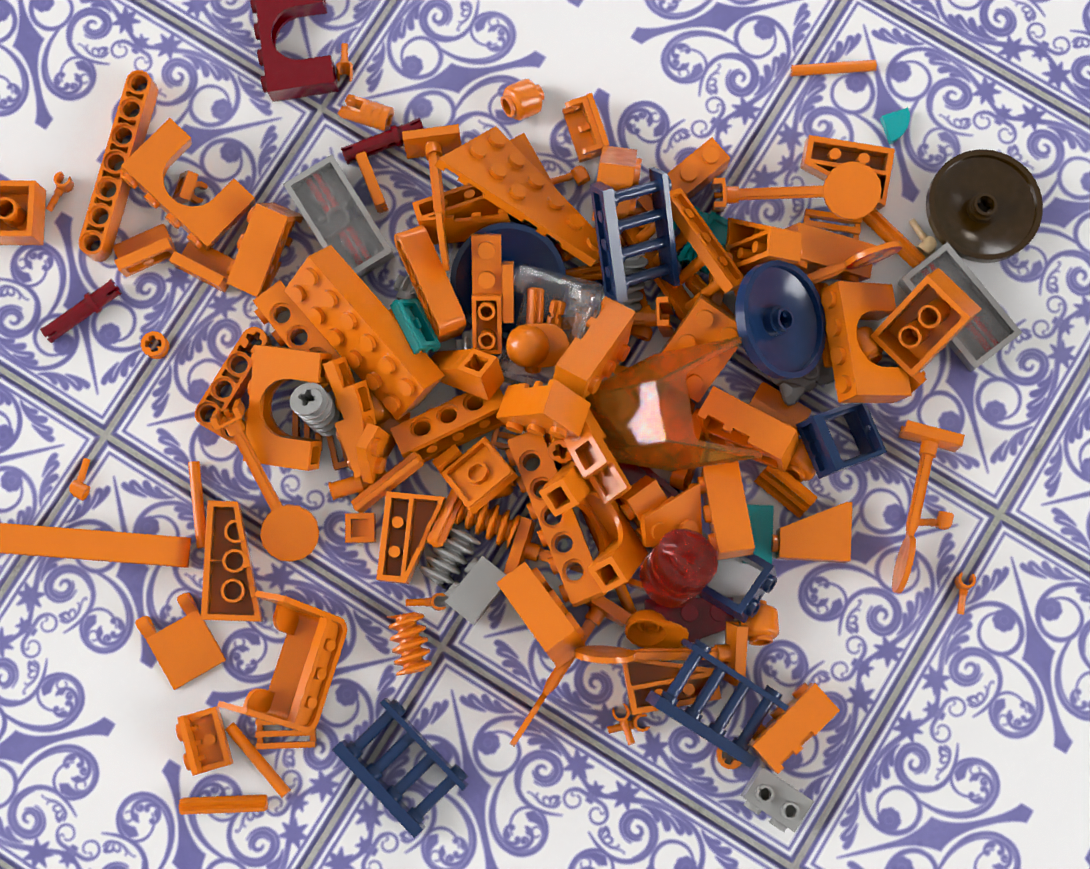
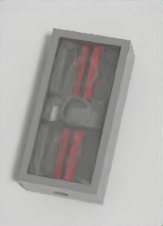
(339, 216)
(988, 329)

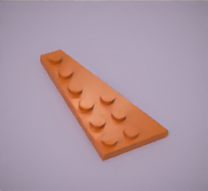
(521, 190)

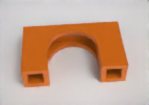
(203, 223)
(270, 370)
(854, 374)
(619, 545)

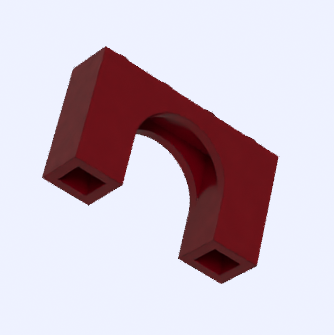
(285, 76)

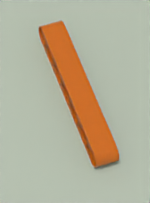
(114, 153)
(95, 545)

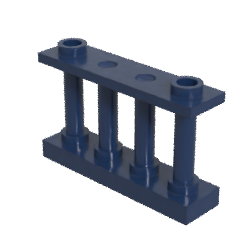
(610, 228)
(692, 715)
(371, 774)

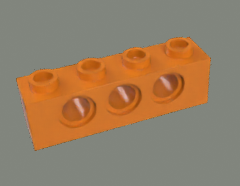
(275, 301)
(448, 424)

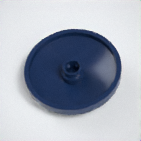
(518, 244)
(780, 320)

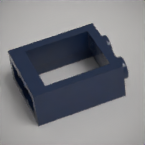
(821, 445)
(750, 603)

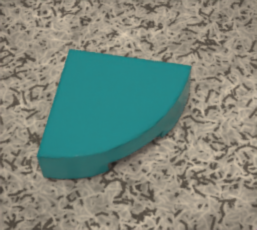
(895, 124)

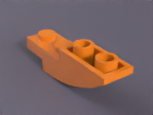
(486, 293)
(355, 405)
(597, 461)

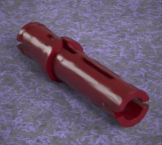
(380, 142)
(91, 303)

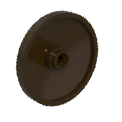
(984, 205)

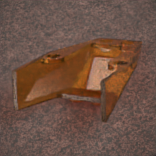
(650, 415)

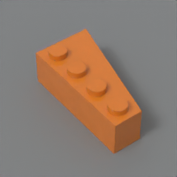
(228, 567)

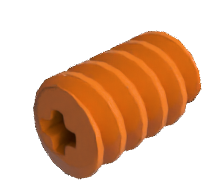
(491, 522)
(409, 643)

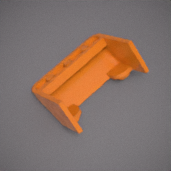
(303, 668)

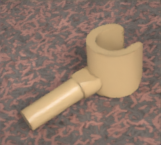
(928, 243)

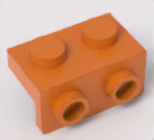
(204, 741)

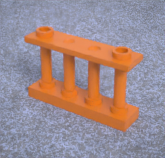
(708, 250)

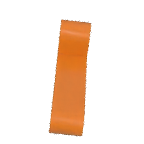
(430, 282)
(228, 376)

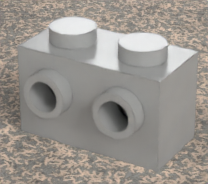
(476, 590)
(777, 799)

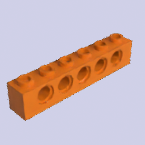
(576, 591)

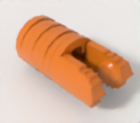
(367, 112)

